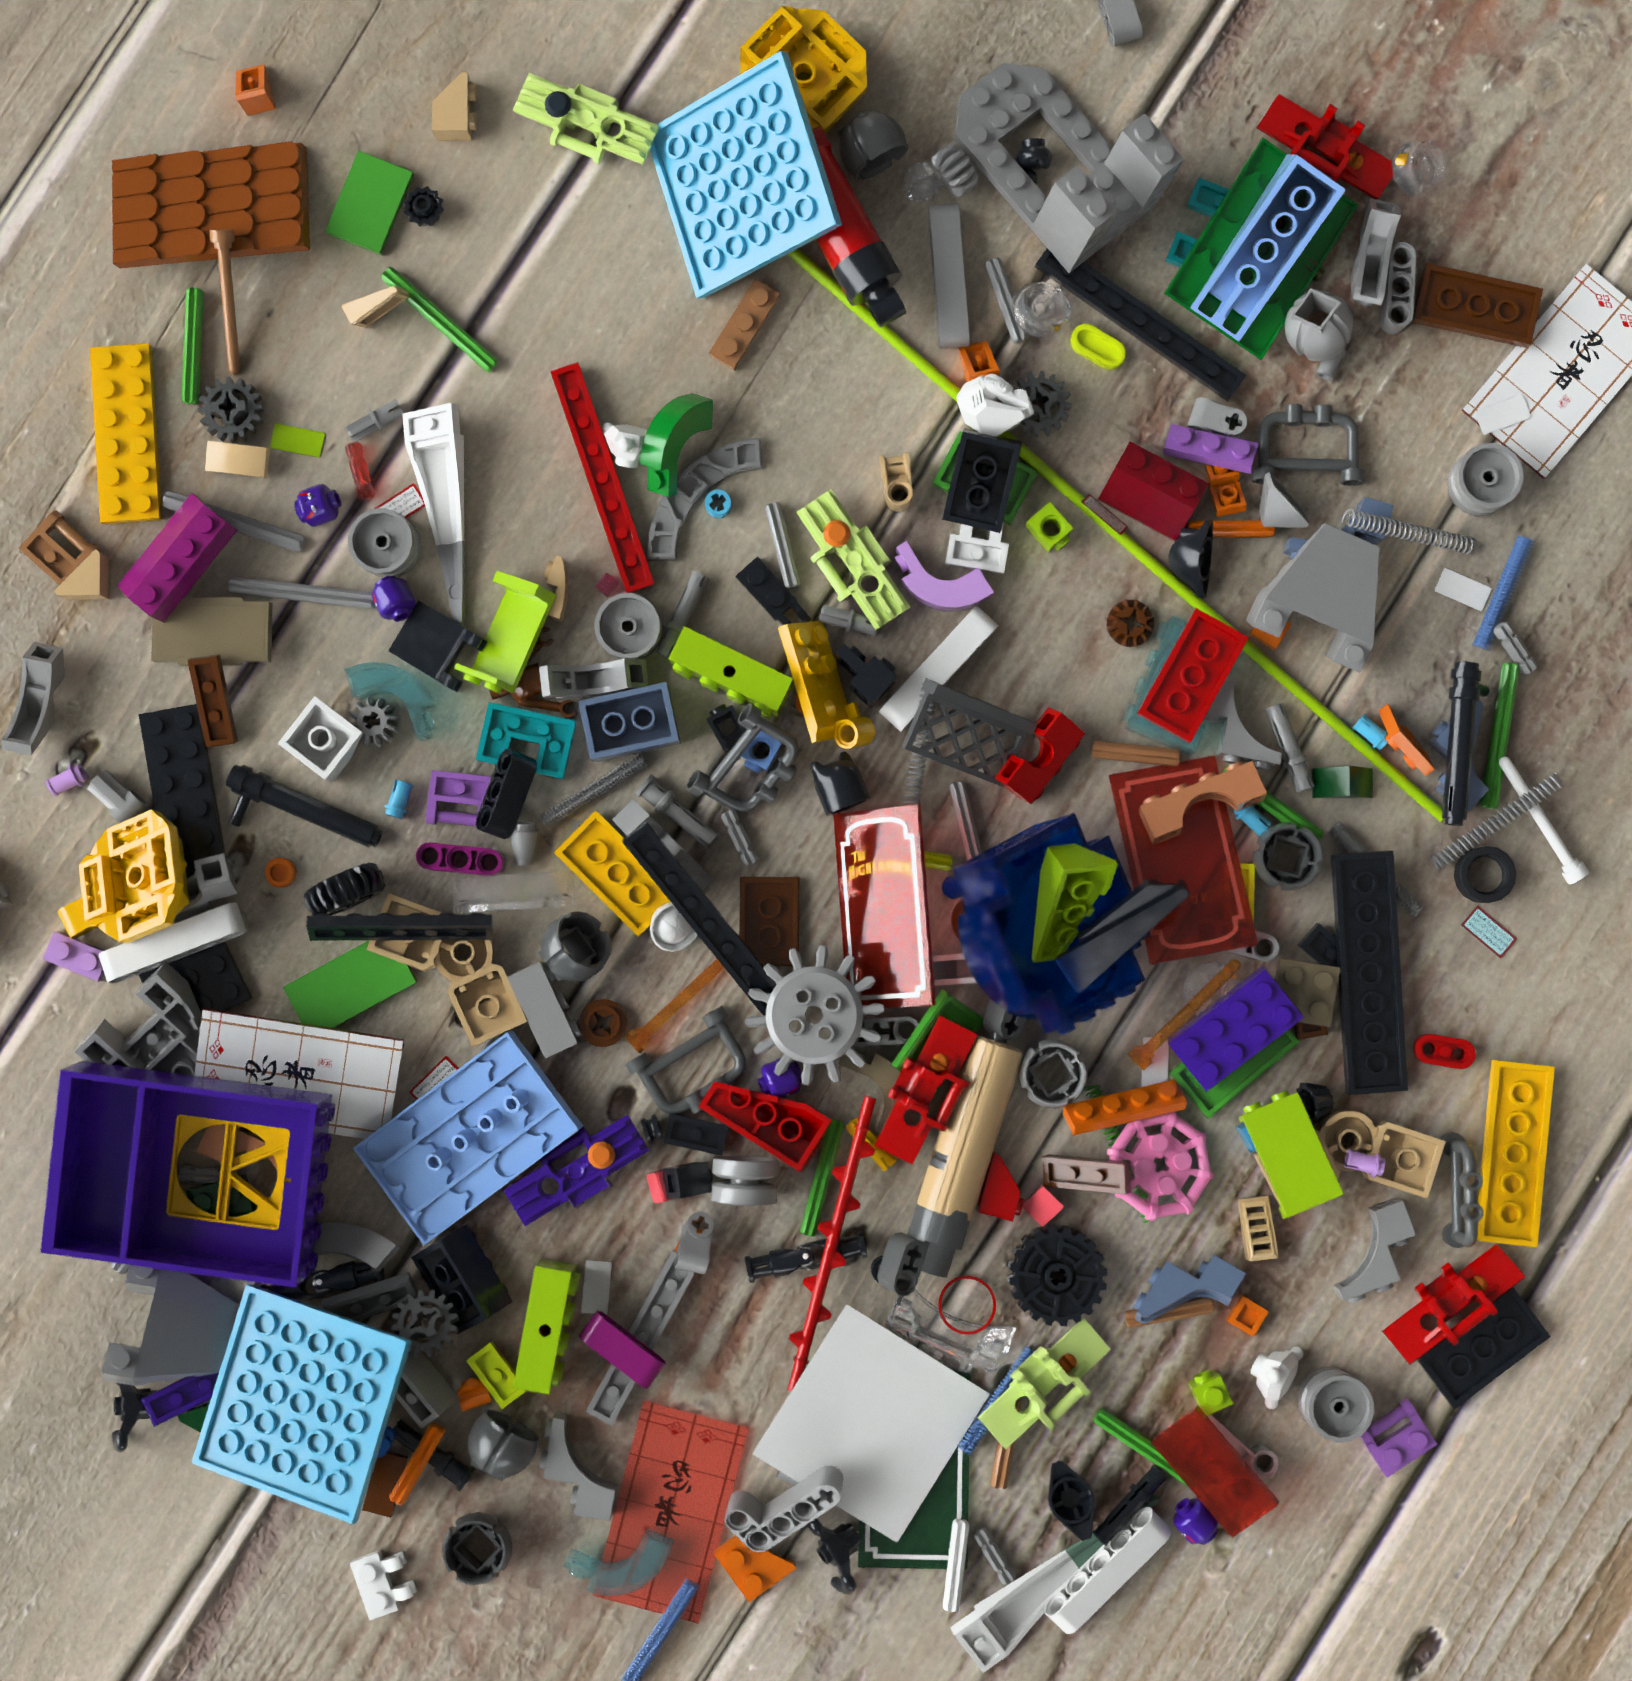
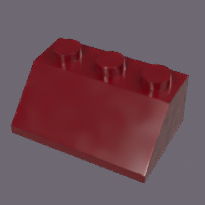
(1152, 491)

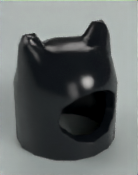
(839, 784)

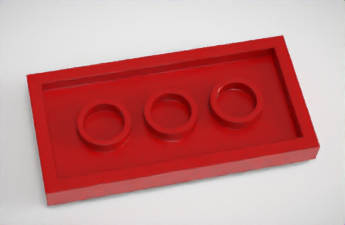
(1192, 675)

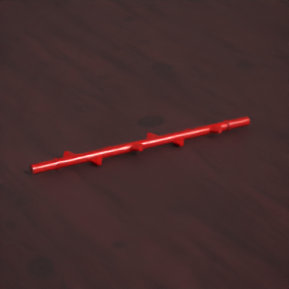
(832, 1230)

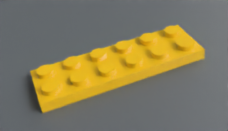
(126, 433)
(1515, 1152)

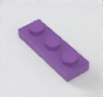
(1210, 448)

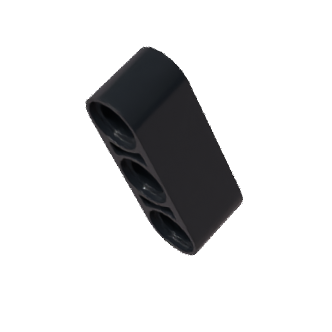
(506, 794)

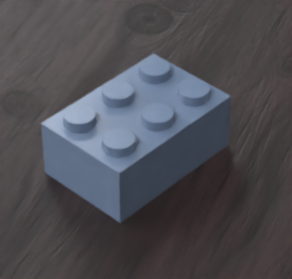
(629, 722)

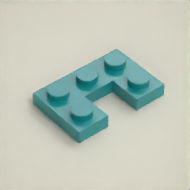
(1204, 200)
(508, 723)

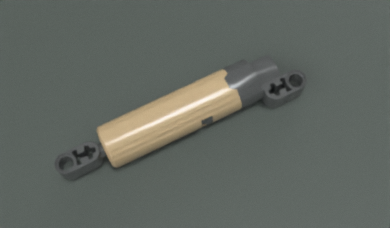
(958, 1159)

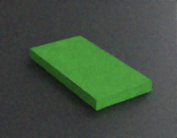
(347, 987)
(1234, 1083)

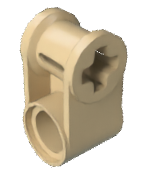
(895, 476)

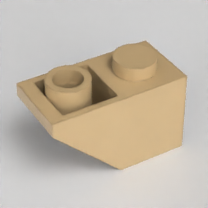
(453, 110)

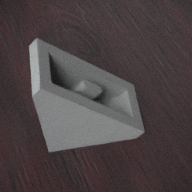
(1279, 507)

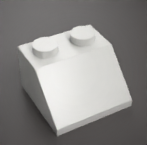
(322, 739)

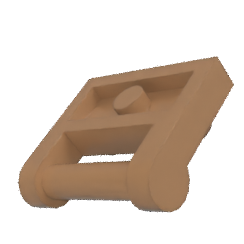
(50, 554)

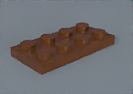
(1477, 305)

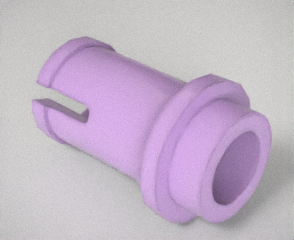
(73, 776)
(1365, 1163)

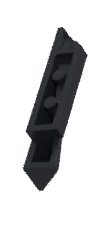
(1119, 930)

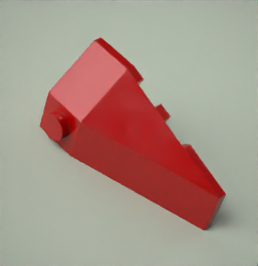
(776, 1124)

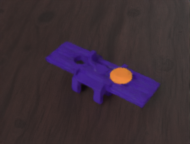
(582, 1178)

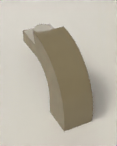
(885, 1076)

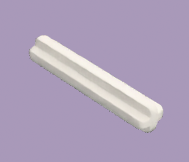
(956, 1565)

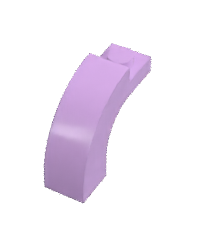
(941, 594)

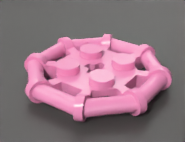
(1177, 1164)

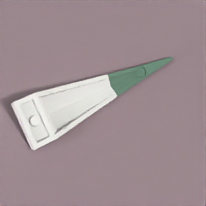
(1010, 1613)

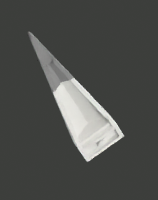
(438, 463)

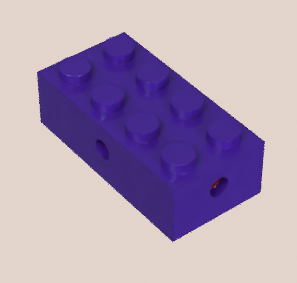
(1235, 1028)

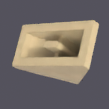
(88, 580)

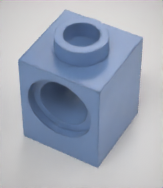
(757, 764)

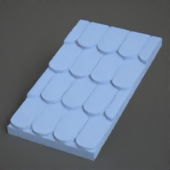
(467, 1137)

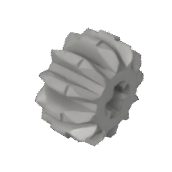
(956, 169)
(385, 718)

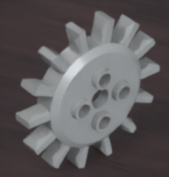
(844, 1021)

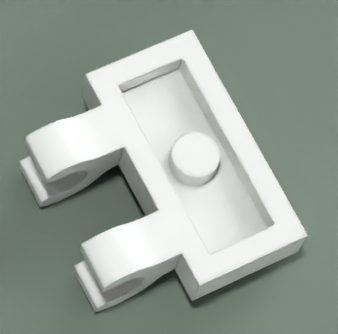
(974, 552)
(376, 1585)

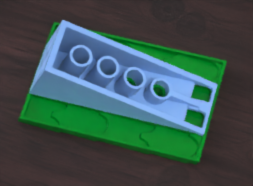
(1243, 268)

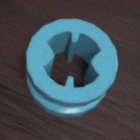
(709, 502)

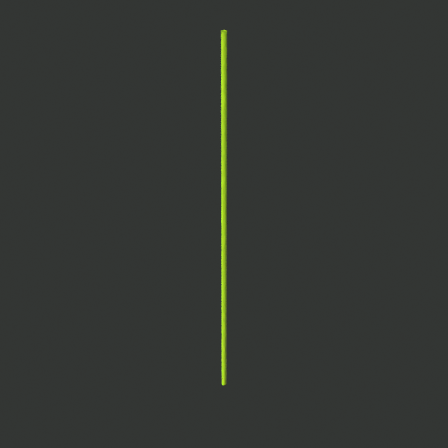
(1133, 547)

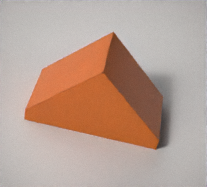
(254, 90)
(977, 360)

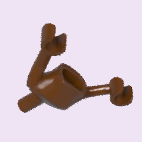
(531, 685)

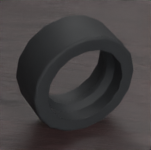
(1507, 868)

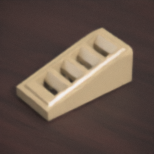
(370, 308)
(1269, 1239)

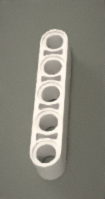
(939, 666)
(172, 943)
(1107, 1570)

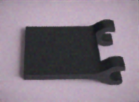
(433, 643)

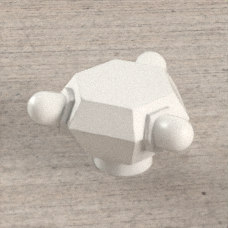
(624, 443)
(1276, 1374)

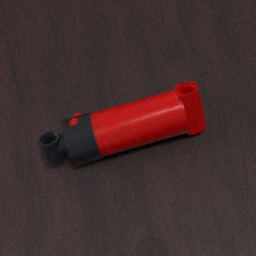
(855, 249)

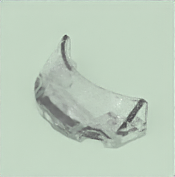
(514, 892)
(924, 1329)

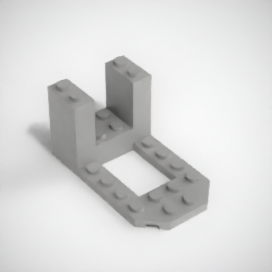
(1080, 209)

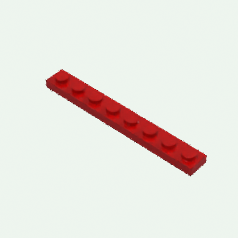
(602, 478)

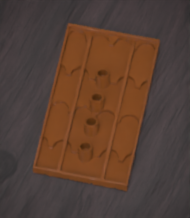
(174, 199)

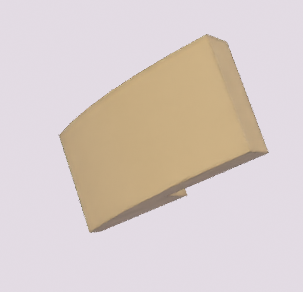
(237, 459)
(558, 580)

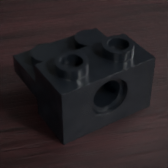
(871, 679)

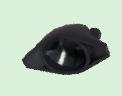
(1192, 557)
(1071, 1500)

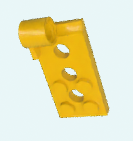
(840, 719)

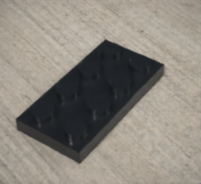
(1484, 1350)

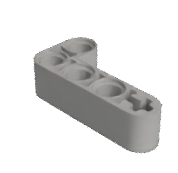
(767, 1525)

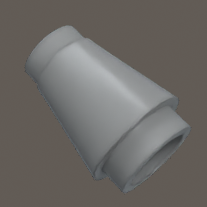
(524, 842)

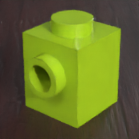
(1210, 1391)

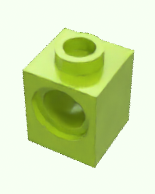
(1046, 515)

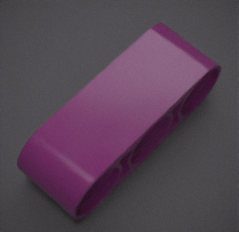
(446, 857)
(622, 1349)

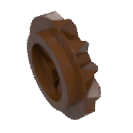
(1118, 629)
(589, 1019)

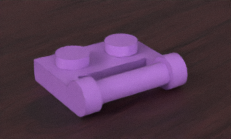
(457, 789)
(1403, 1444)

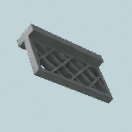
(970, 707)

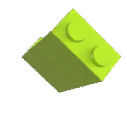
(510, 634)
(1291, 1153)

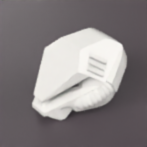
(987, 416)

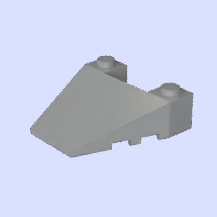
(1329, 582)
(164, 1041)
(183, 1331)

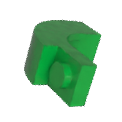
(667, 436)

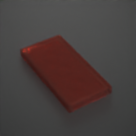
(1215, 1471)

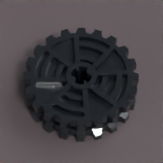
(1065, 1297)

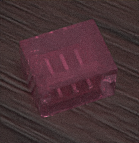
(606, 585)

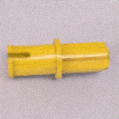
(880, 1156)

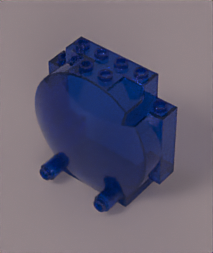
(999, 927)

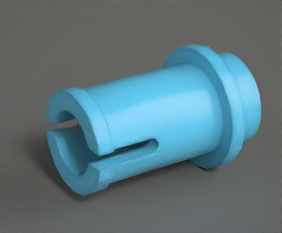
(1371, 732)
(398, 799)
(1253, 819)

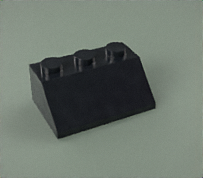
(464, 1275)

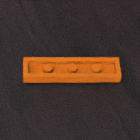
(1124, 1107)

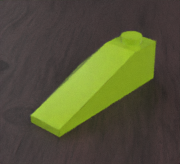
(1067, 890)

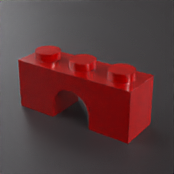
(1057, 740)

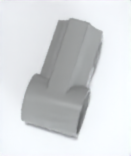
(115, 796)

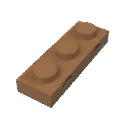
(744, 324)

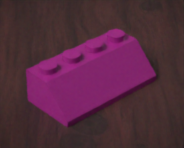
(176, 558)

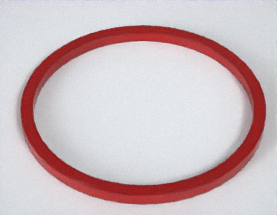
(940, 1309)

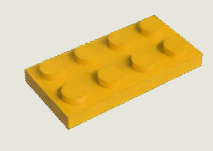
(612, 872)

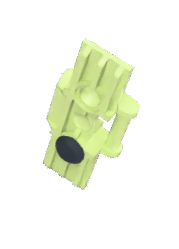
(588, 109)

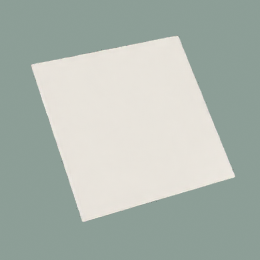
(875, 1415)

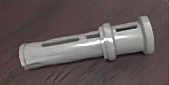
(665, 802)

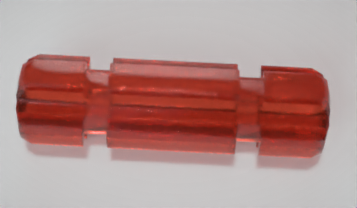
(359, 471)

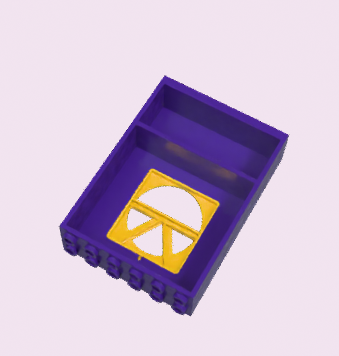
(119, 1188)

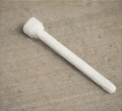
(1572, 868)

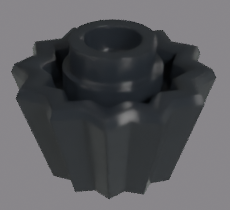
(423, 206)
(1316, 1100)

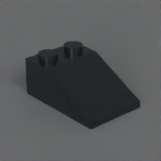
(982, 480)

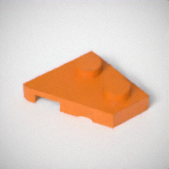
(1401, 738)
(752, 1570)

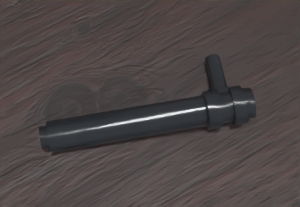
(1464, 695)
(261, 788)

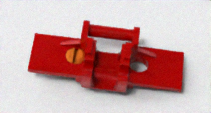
(1356, 162)
(917, 1084)
(1446, 1296)

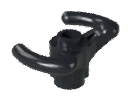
(130, 1409)
(836, 1548)

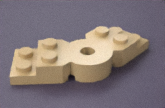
(477, 985)
(1408, 1154)

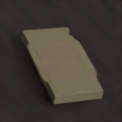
(212, 627)

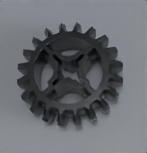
(345, 890)

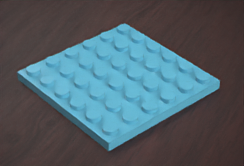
(743, 176)
(301, 1403)

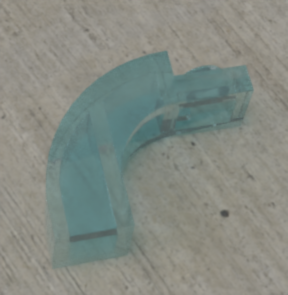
(381, 678)
(625, 1575)

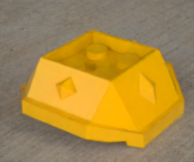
(818, 48)
(135, 878)

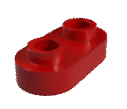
(1443, 1051)

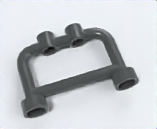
(1321, 417)
(765, 789)
(646, 1068)
(1462, 1158)

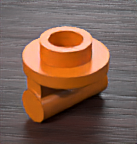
(473, 1394)

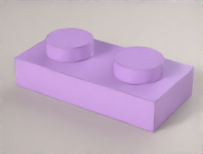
(75, 956)

